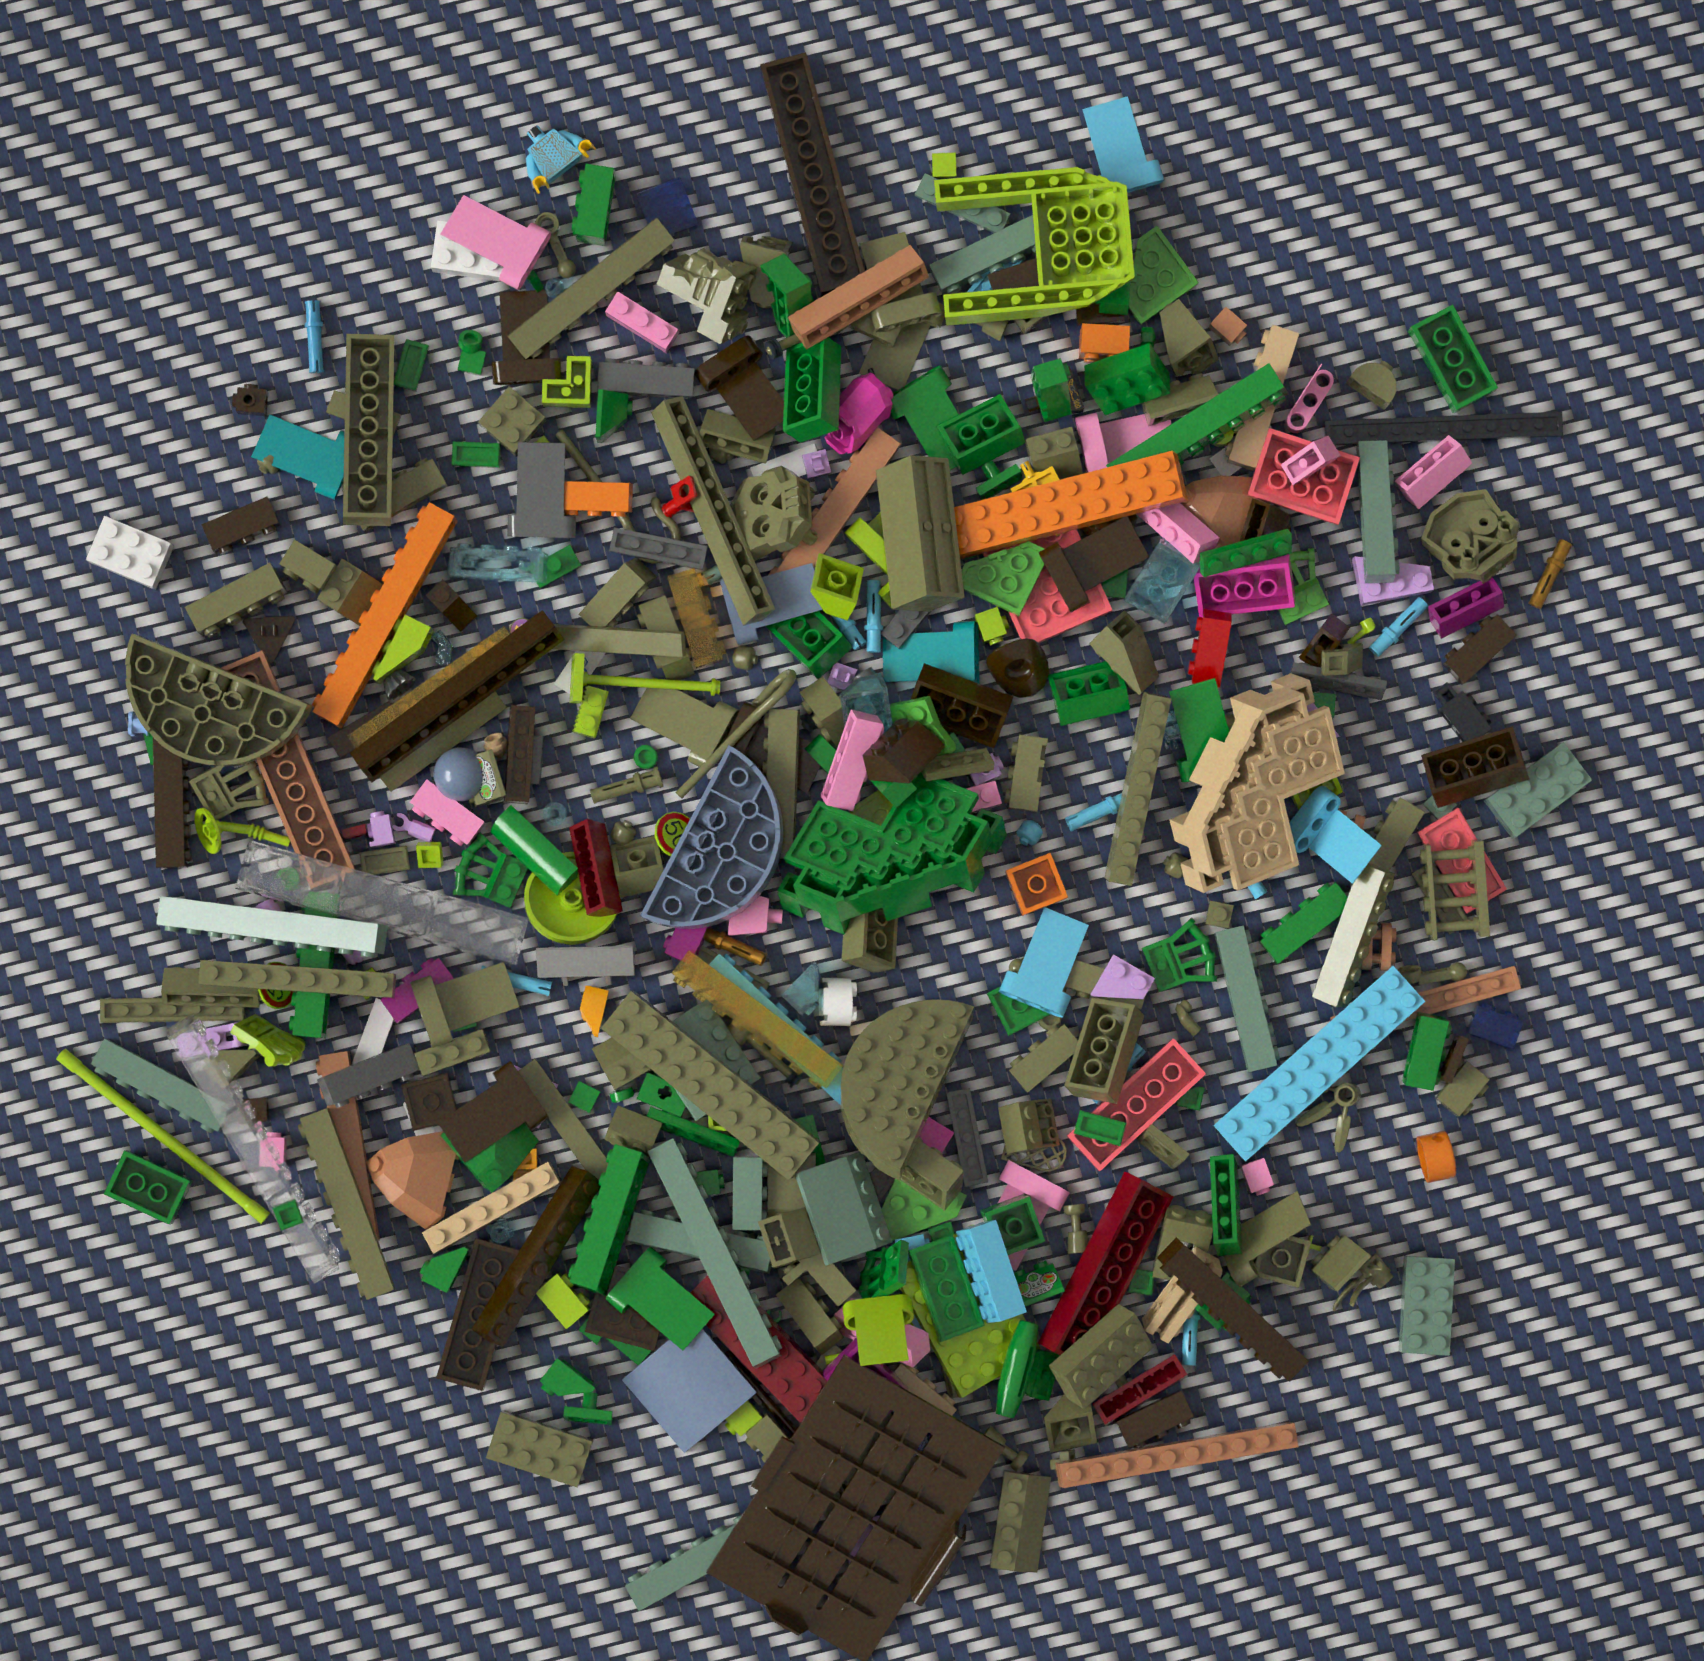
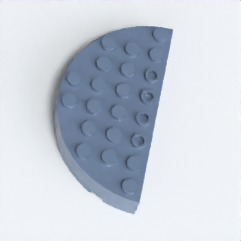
(723, 852)

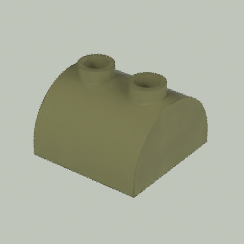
(1374, 382)

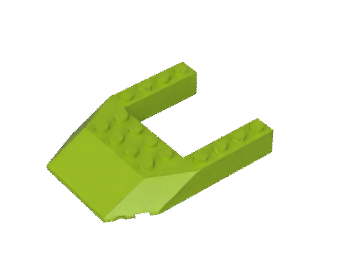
(1078, 241)

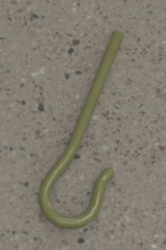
(593, 477)
(766, 700)

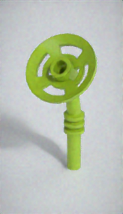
(213, 829)

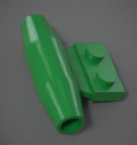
(1024, 1371)

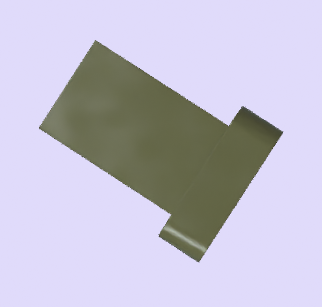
(907, 307)
(895, 363)
(686, 721)
(463, 1001)
(1264, 1233)

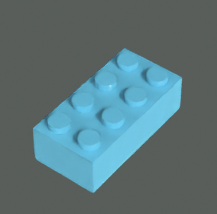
(990, 1271)

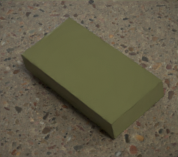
(385, 860)

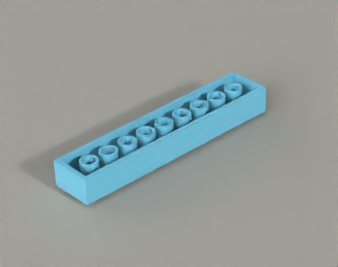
(1319, 1063)

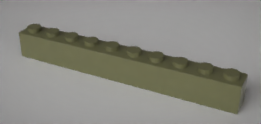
(713, 511)

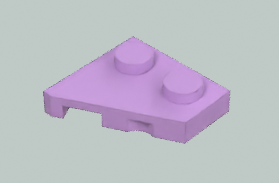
(1122, 981)

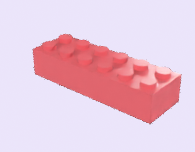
(1142, 1100)

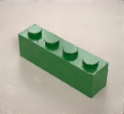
(1305, 923)
(1225, 1205)

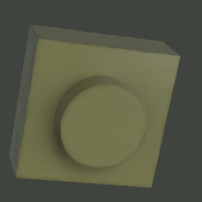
(1219, 914)

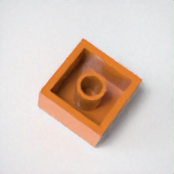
(1102, 341)
(1036, 884)

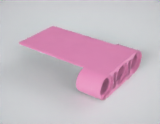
(497, 239)
(1317, 393)
(1112, 439)
(1041, 1192)

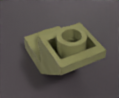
(1342, 660)

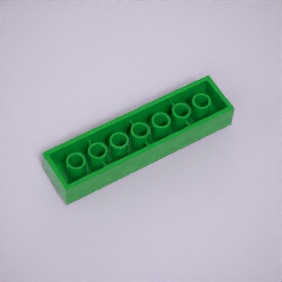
(1214, 418)

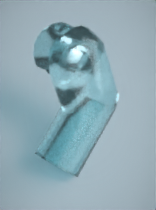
(445, 648)

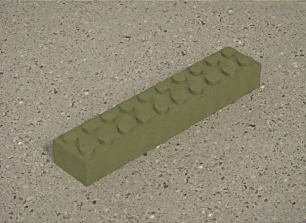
(710, 1084)

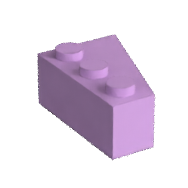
(1409, 582)

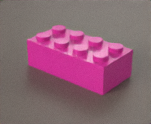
(1248, 588)

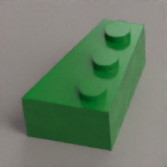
(789, 288)
(1052, 389)

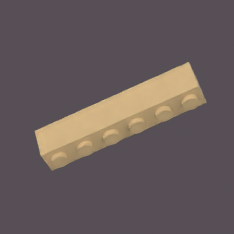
(1250, 438)
(491, 1208)

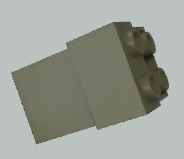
(714, 287)

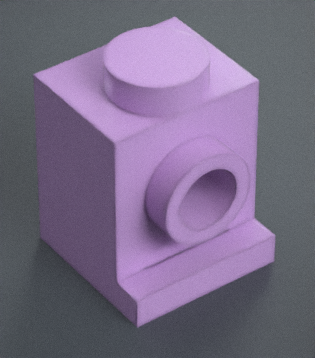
(981, 778)
(380, 830)

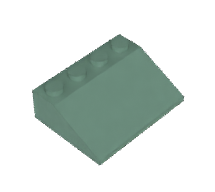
(712, 1033)
(843, 1208)

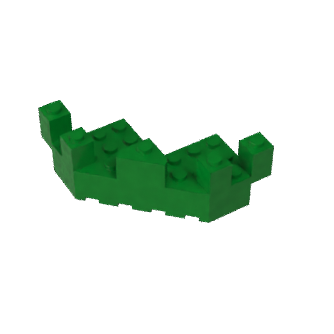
(866, 866)

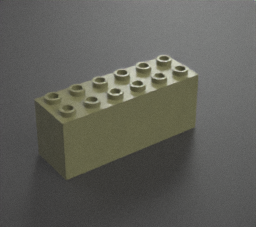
(920, 533)

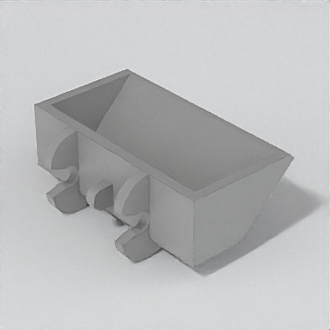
(585, 962)

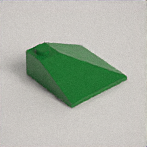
(501, 1158)

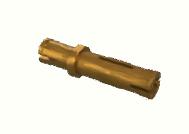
(1554, 565)
(729, 944)

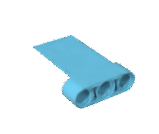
(1119, 146)
(1332, 834)
(1047, 964)

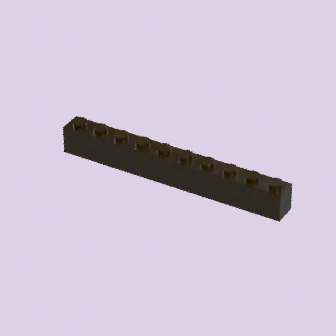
(457, 696)

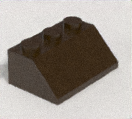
(901, 752)

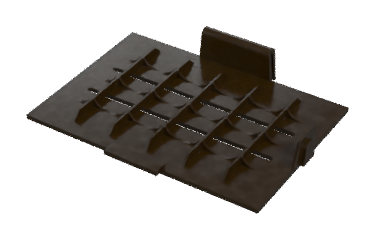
(909, 1542)

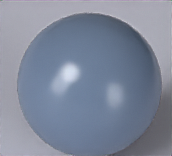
(458, 774)

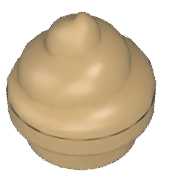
(496, 743)

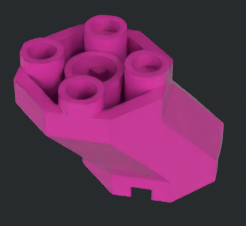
(861, 411)

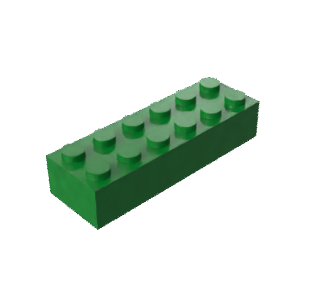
(312, 1008)
(609, 1219)

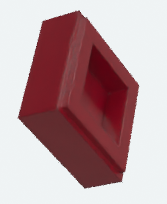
(354, 832)

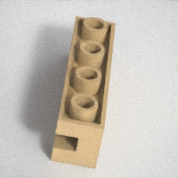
(1175, 1304)

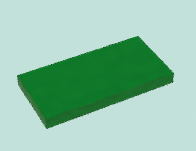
(946, 1288)

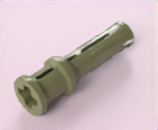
(638, 783)

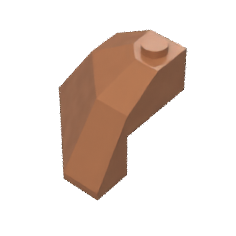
(1221, 505)
(415, 1176)

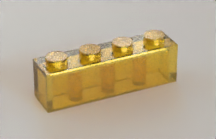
(695, 618)

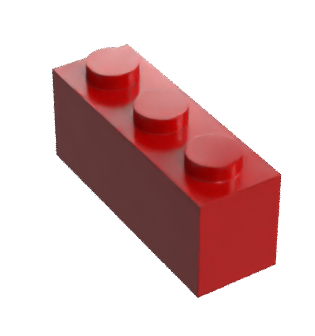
(1210, 646)

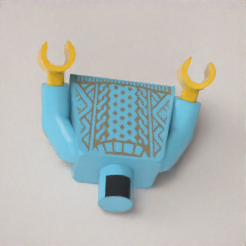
(553, 155)

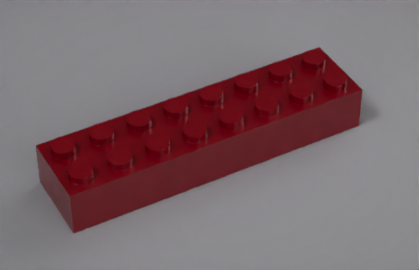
(1107, 1261)
(790, 1378)

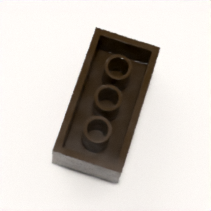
(964, 704)
(1475, 767)

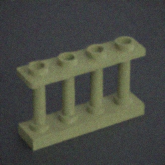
(1477, 900)

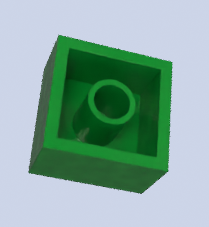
(1016, 1223)

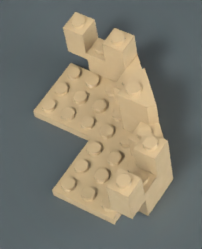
(1241, 809)

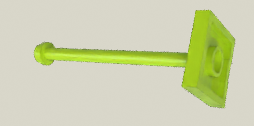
(580, 678)

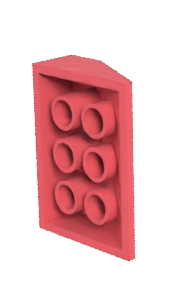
(1318, 495)

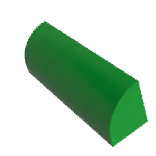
(534, 850)

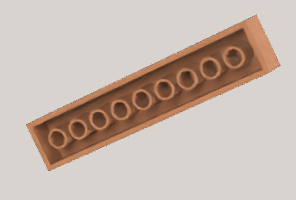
(295, 784)

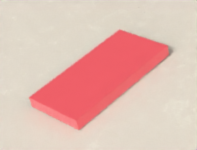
(1453, 833)

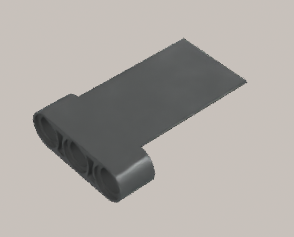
(541, 493)

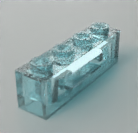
(459, 562)

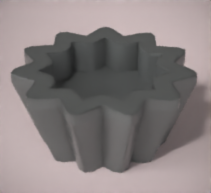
(397, 684)

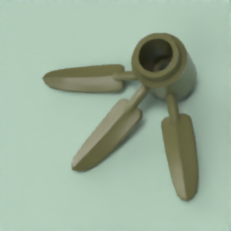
(1324, 1109)
(1374, 1271)

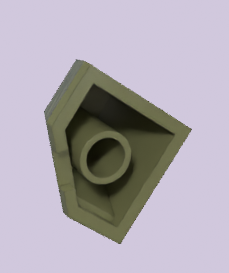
(758, 253)
(1186, 340)

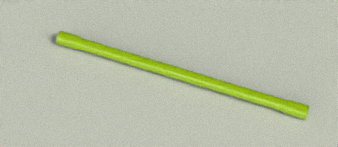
(76, 1066)

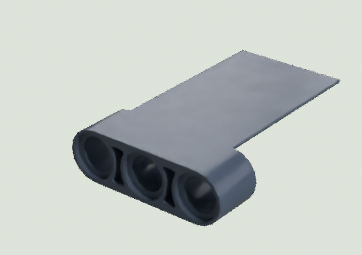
(789, 595)

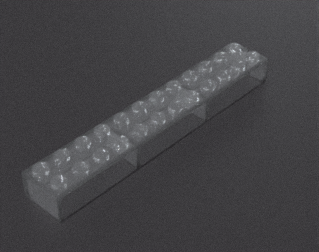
(383, 901)
(251, 1143)

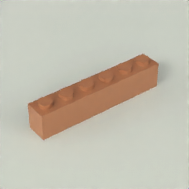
(858, 297)

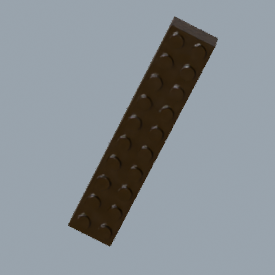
(812, 171)

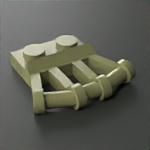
(217, 795)

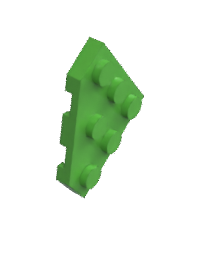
(1159, 276)
(1005, 576)
(911, 1212)

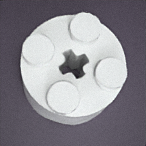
(837, 1001)

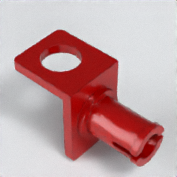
(680, 499)

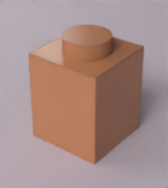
(1228, 327)

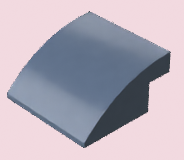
(689, 1388)

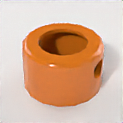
(1436, 1156)

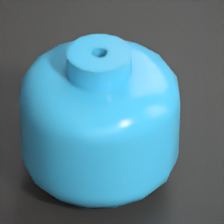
(1029, 832)

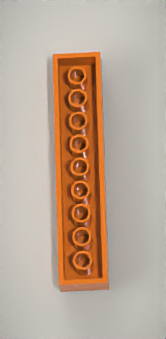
(1069, 504)
(388, 605)

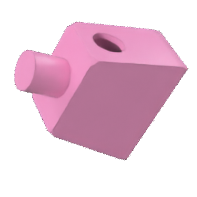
(754, 918)

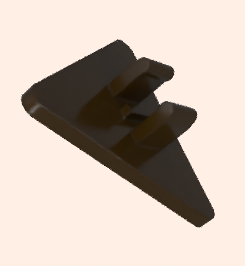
(269, 633)

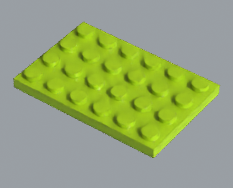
(970, 1357)

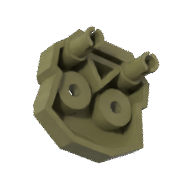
(778, 519)
(1459, 522)

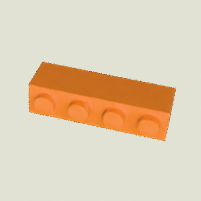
(597, 498)

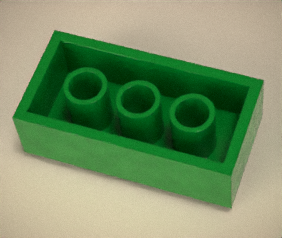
(1452, 359)
(812, 390)

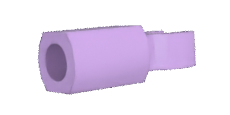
(416, 828)

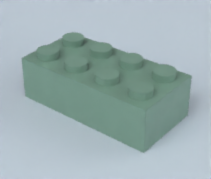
(1549, 784)
(1426, 1305)

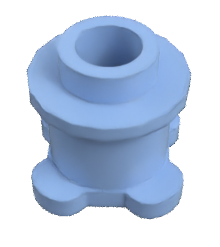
(135, 725)

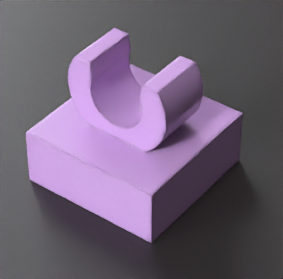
(816, 463)
(841, 676)

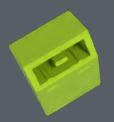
(407, 645)

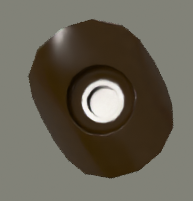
(1019, 667)

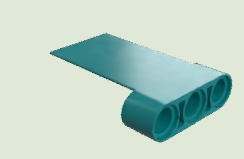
(304, 454)
(949, 651)

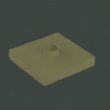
(1162, 1146)

